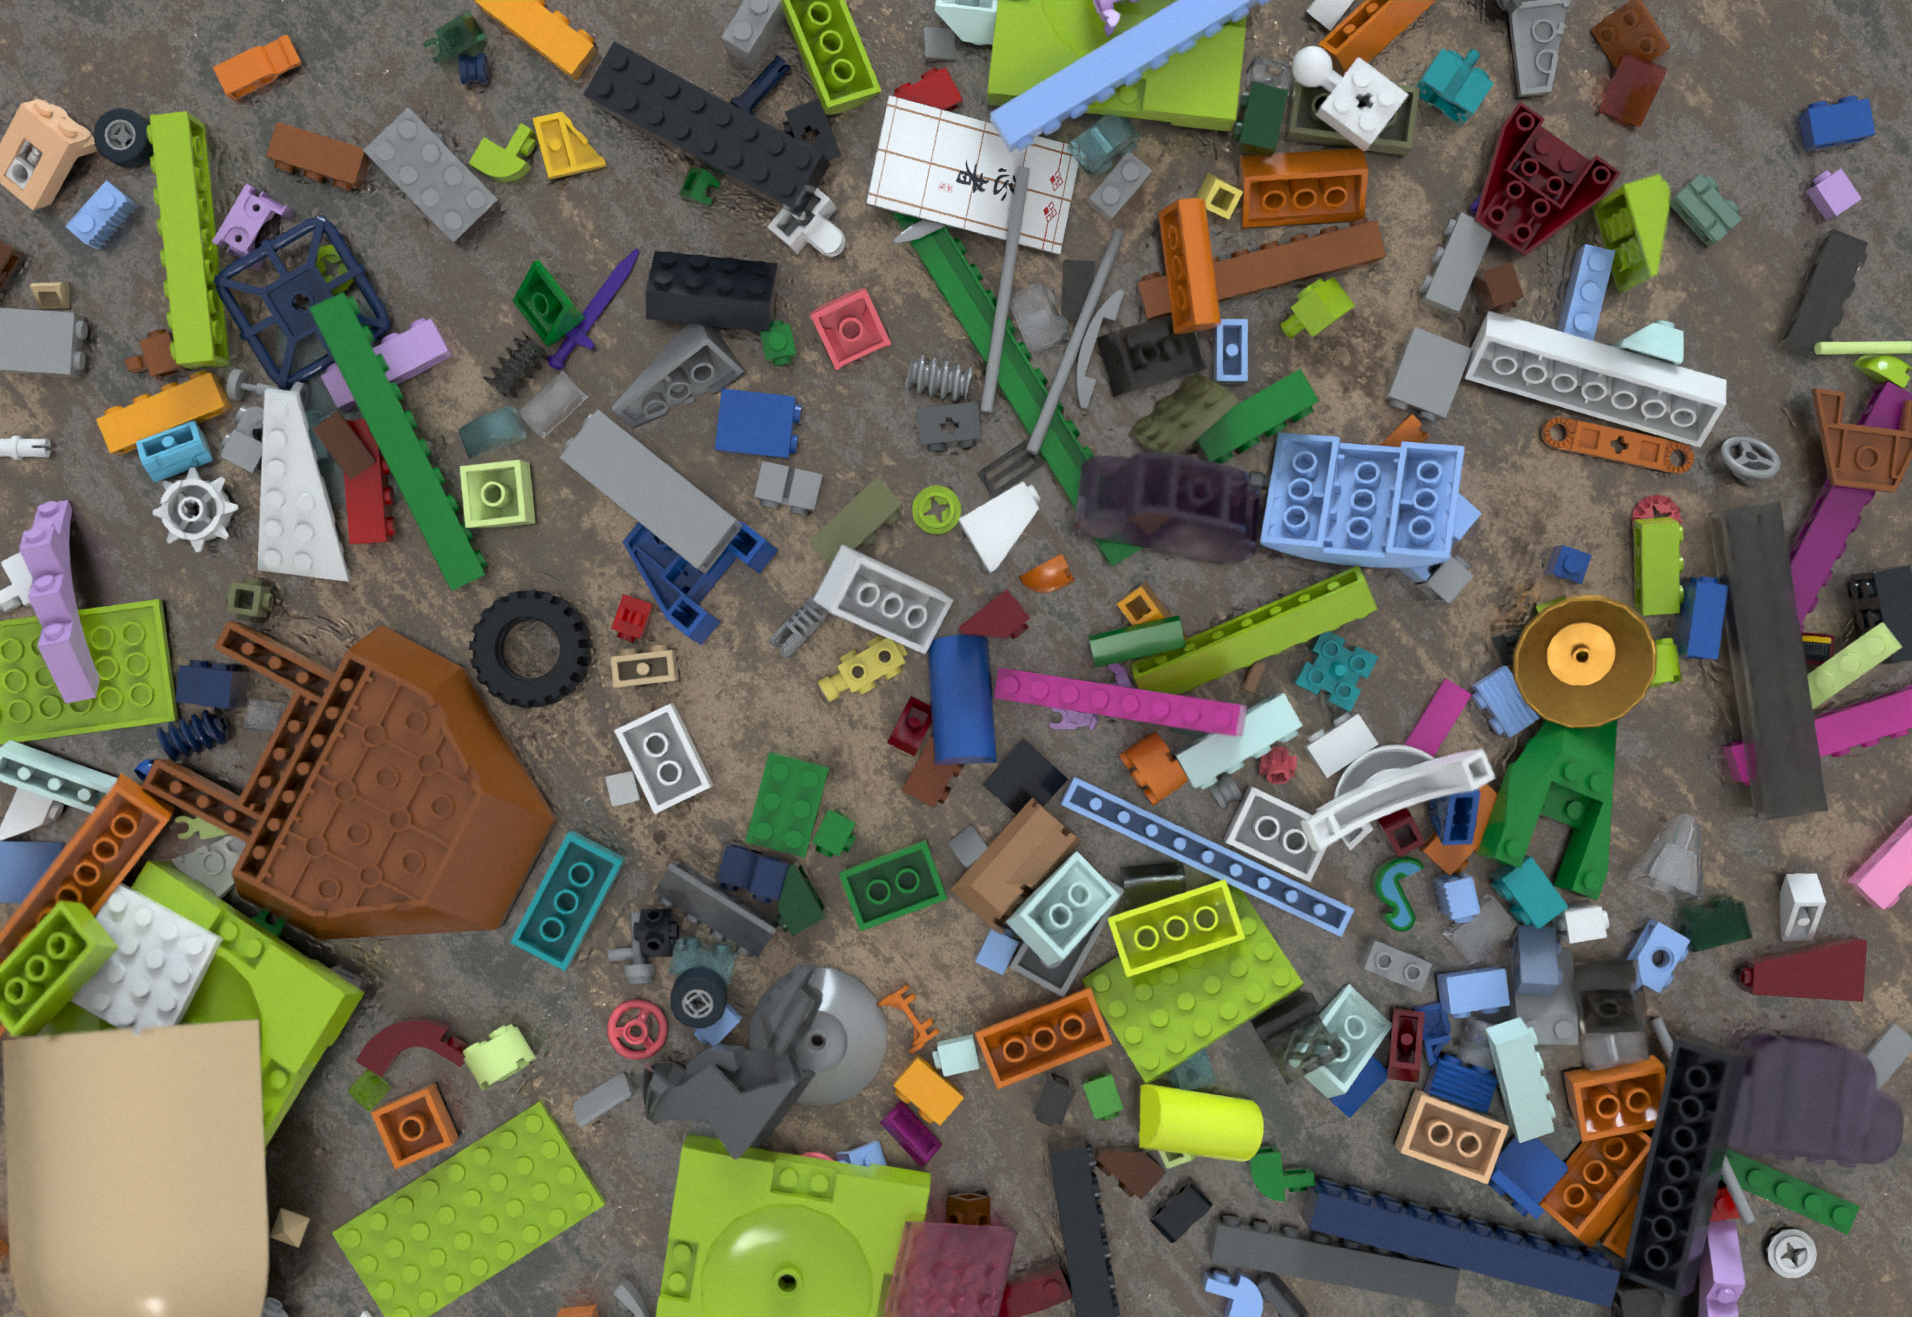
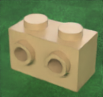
(644, 668)

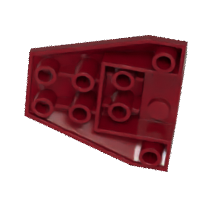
(1537, 183)

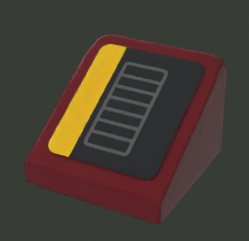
(1817, 647)

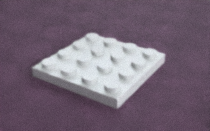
(153, 969)

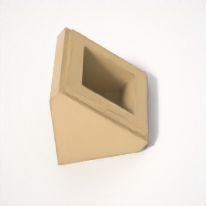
(51, 295)

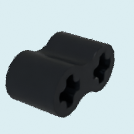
(1180, 1211)

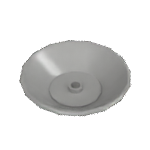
(851, 1034)

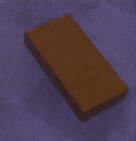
(344, 444)

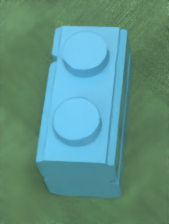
(174, 451)

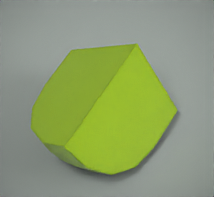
(1884, 368)

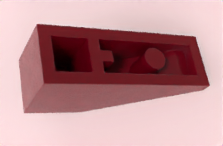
(1035, 1292)

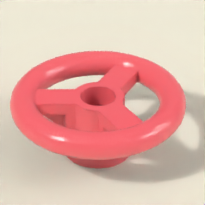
(651, 1047)

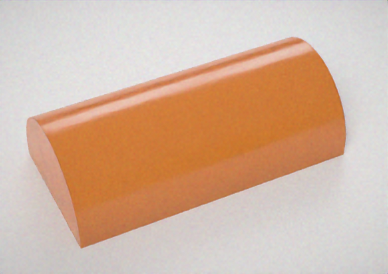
(1189, 266)

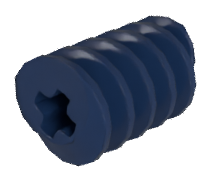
(194, 736)

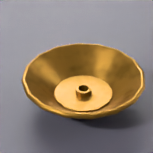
(1590, 688)

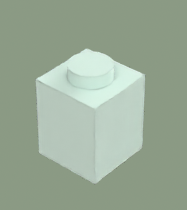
(956, 1055)

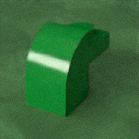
(1271, 1180)

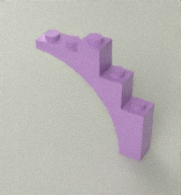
(53, 600)
(1720, 1271)

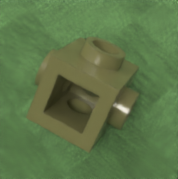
(238, 599)

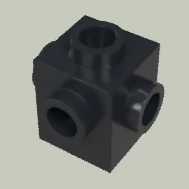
(656, 932)

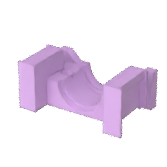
(246, 222)

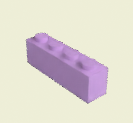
(405, 356)

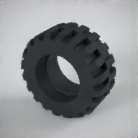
(489, 644)

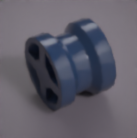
(473, 69)

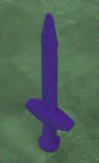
(592, 312)

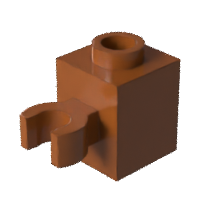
(155, 356)

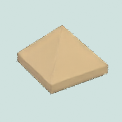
(289, 1227)

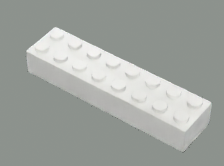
(1596, 379)

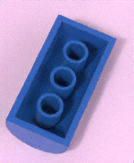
(961, 700)

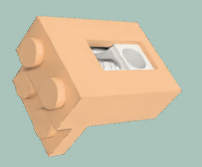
(41, 152)

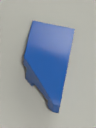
(1435, 1029)

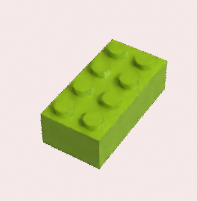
(51, 967)

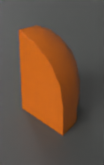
(1406, 431)
(1048, 576)

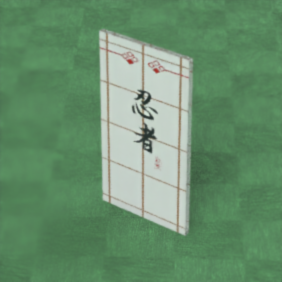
(965, 177)

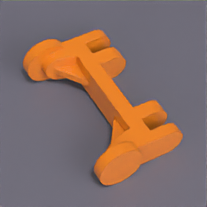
(896, 1001)

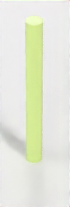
(1879, 347)

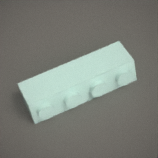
(52, 776)
(1520, 1079)

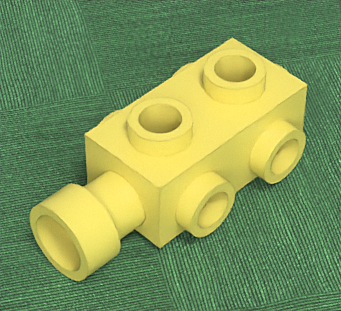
(871, 665)

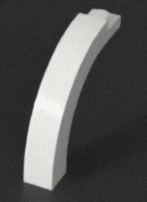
(1394, 792)

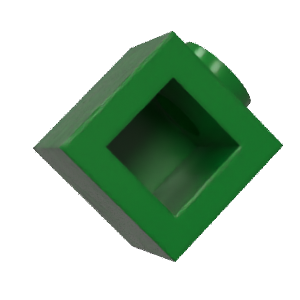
(834, 834)

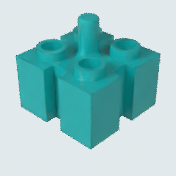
(1453, 85)
(1334, 670)

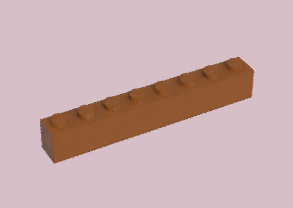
(1277, 265)

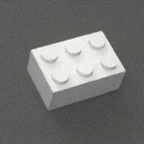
(663, 758)
(1273, 833)

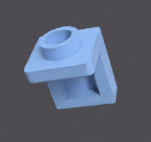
(863, 1155)

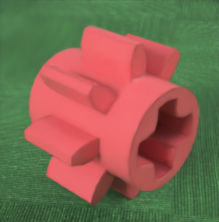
(1278, 765)

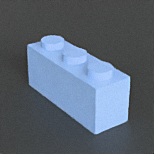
(1586, 291)

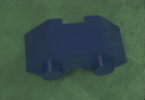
(751, 870)

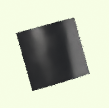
(1024, 776)

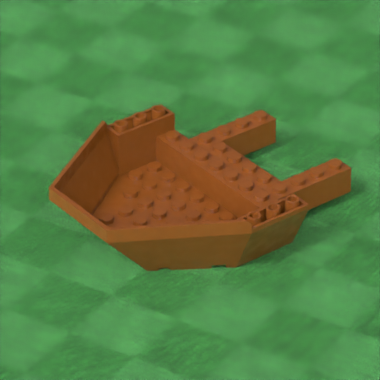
(377, 796)

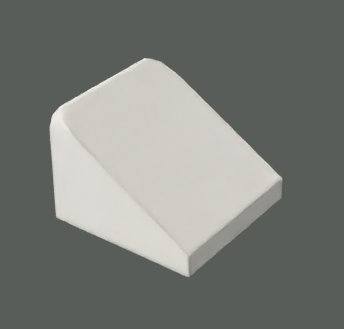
(623, 788)

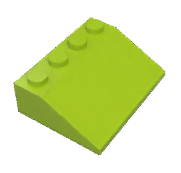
(1634, 227)

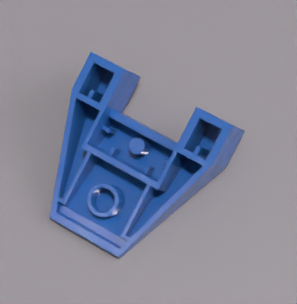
(681, 586)

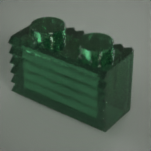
(1715, 924)

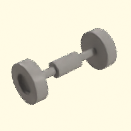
(238, 385)

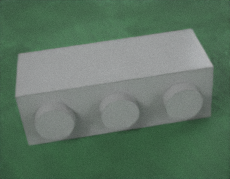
(1455, 264)

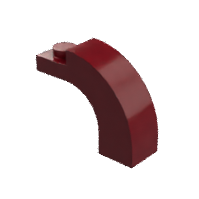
(424, 1032)

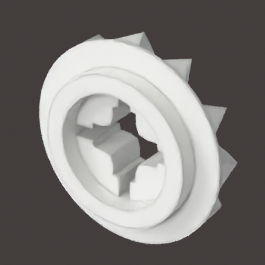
(1803, 1258)

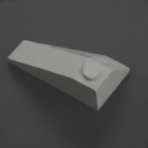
(686, 367)

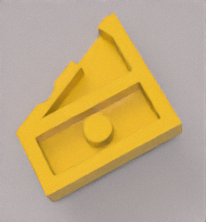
(563, 147)

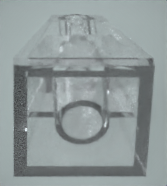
(1672, 862)

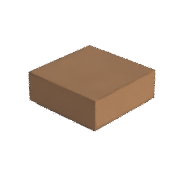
(1252, 677)

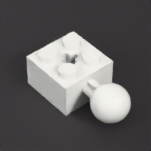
(1361, 82)

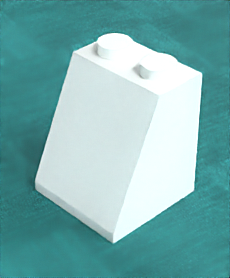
(1000, 523)

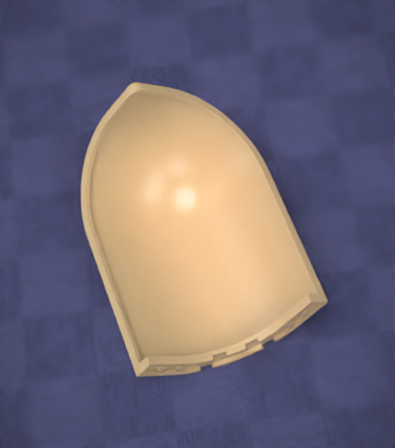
(137, 1172)

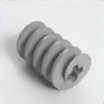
(938, 379)

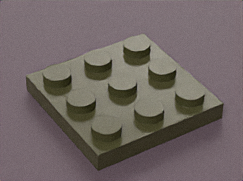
(1183, 415)

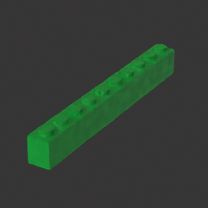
(397, 441)

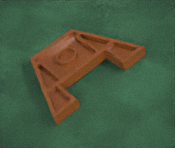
(1862, 454)

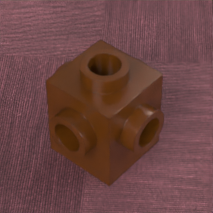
(968, 1209)

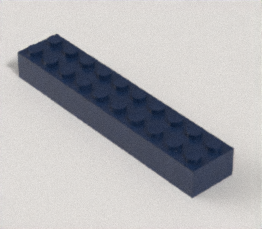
(1460, 1242)

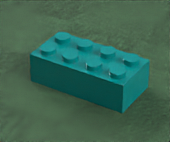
(568, 900)

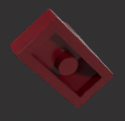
(911, 726)

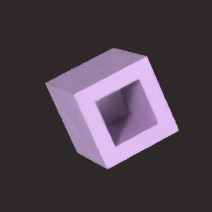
(1832, 193)

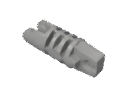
(802, 624)

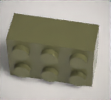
(859, 521)

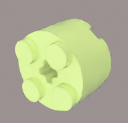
(499, 1057)

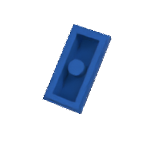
(1365, 1084)

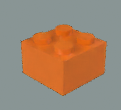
(415, 1125)

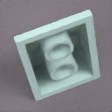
(1062, 909)
(1360, 1030)

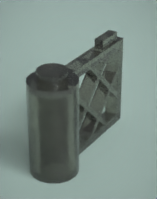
(1287, 1023)

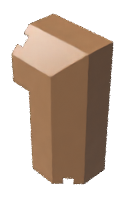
(1015, 864)

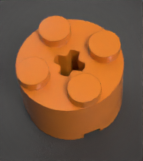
(1153, 768)

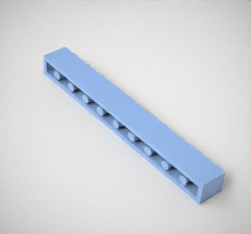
(1111, 66)
(1207, 856)

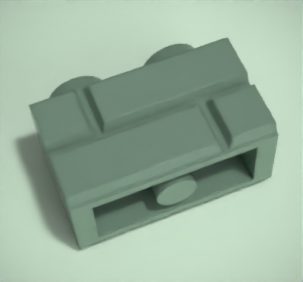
(1705, 209)

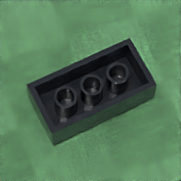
(711, 291)

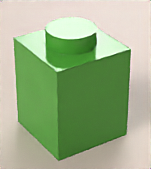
(1102, 1096)

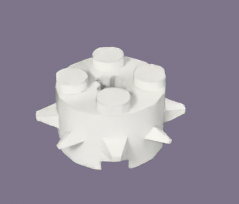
(179, 513)

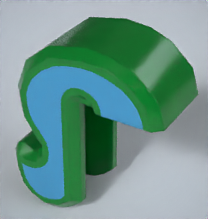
(1388, 890)

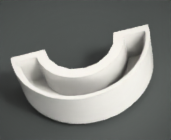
(1372, 766)

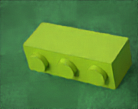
(1657, 566)

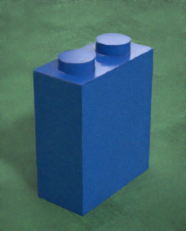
(757, 424)
(1700, 618)

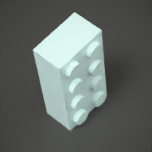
(1215, 753)

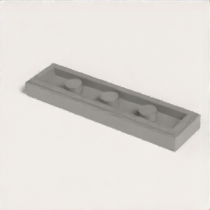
(1889, 1052)

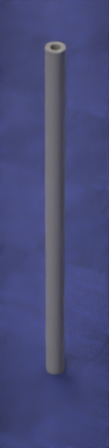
(1005, 289)
(1075, 341)

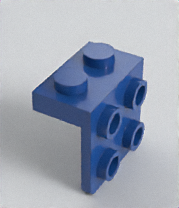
(1526, 1174)

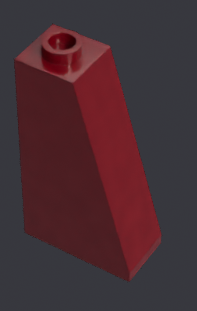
(1816, 971)

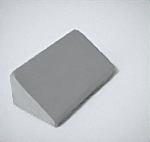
(603, 1099)

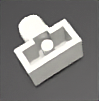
(810, 228)

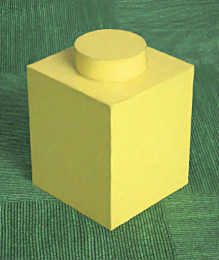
(1219, 195)

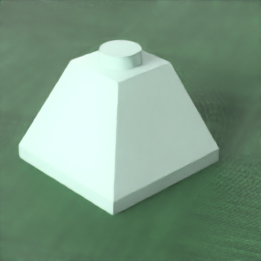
(970, 19)
(1656, 341)

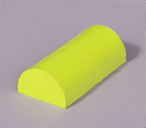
(1176, 928)
(1199, 1123)

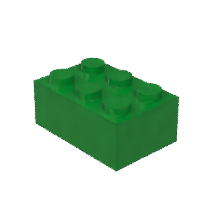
(787, 804)
(893, 885)

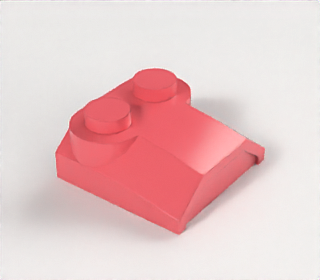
(849, 327)

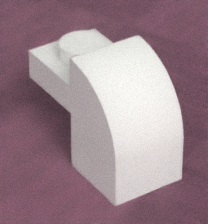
(21, 584)

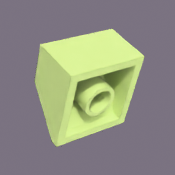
(497, 494)

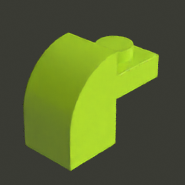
(505, 164)

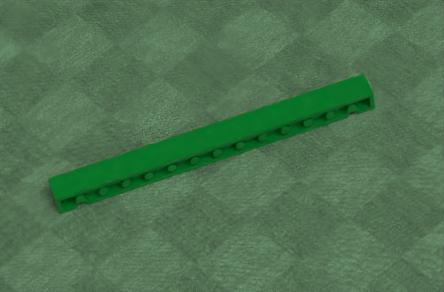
(1017, 379)

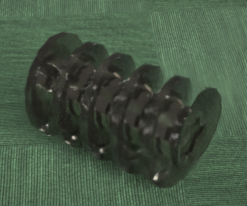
(516, 366)

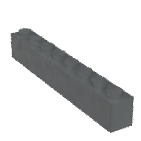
(1331, 1261)

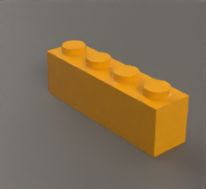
(544, 32)
(176, 404)

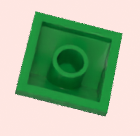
(546, 304)

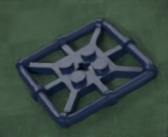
(282, 294)

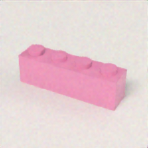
(1887, 870)

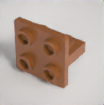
(1631, 31)

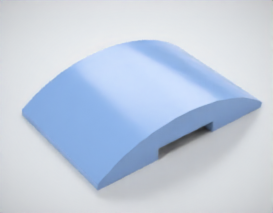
(1362, 501)

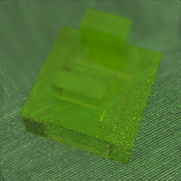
(369, 1090)

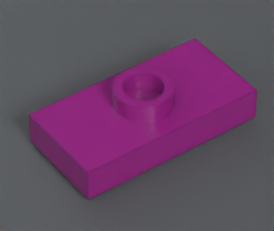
(910, 1133)

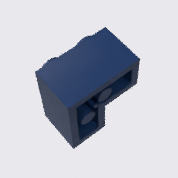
(212, 686)

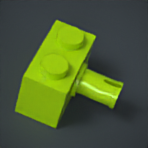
(1317, 308)

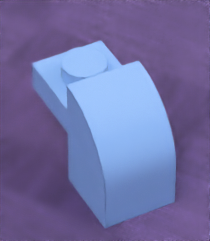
(1242, 1292)

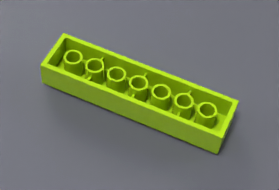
(187, 234)

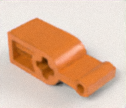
(256, 67)

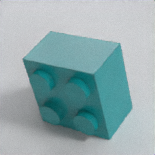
(1529, 892)

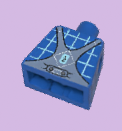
(1456, 807)

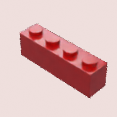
(369, 496)

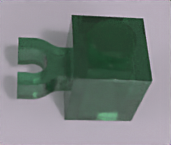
(456, 36)

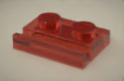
(1632, 89)

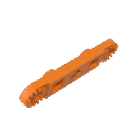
(1639, 448)

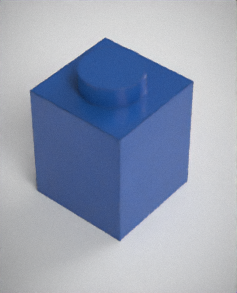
(1567, 565)

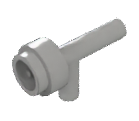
(638, 972)

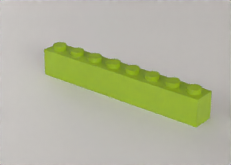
(1257, 634)

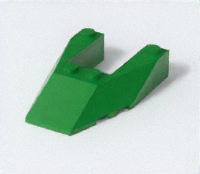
(1567, 779)

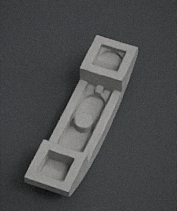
(1085, 385)

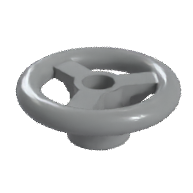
(1750, 464)

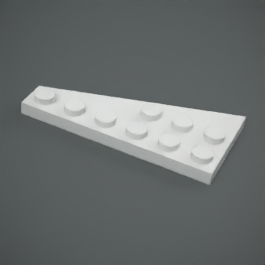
(295, 507)

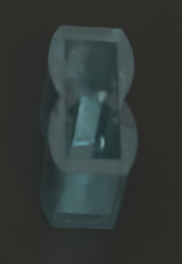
(1103, 143)

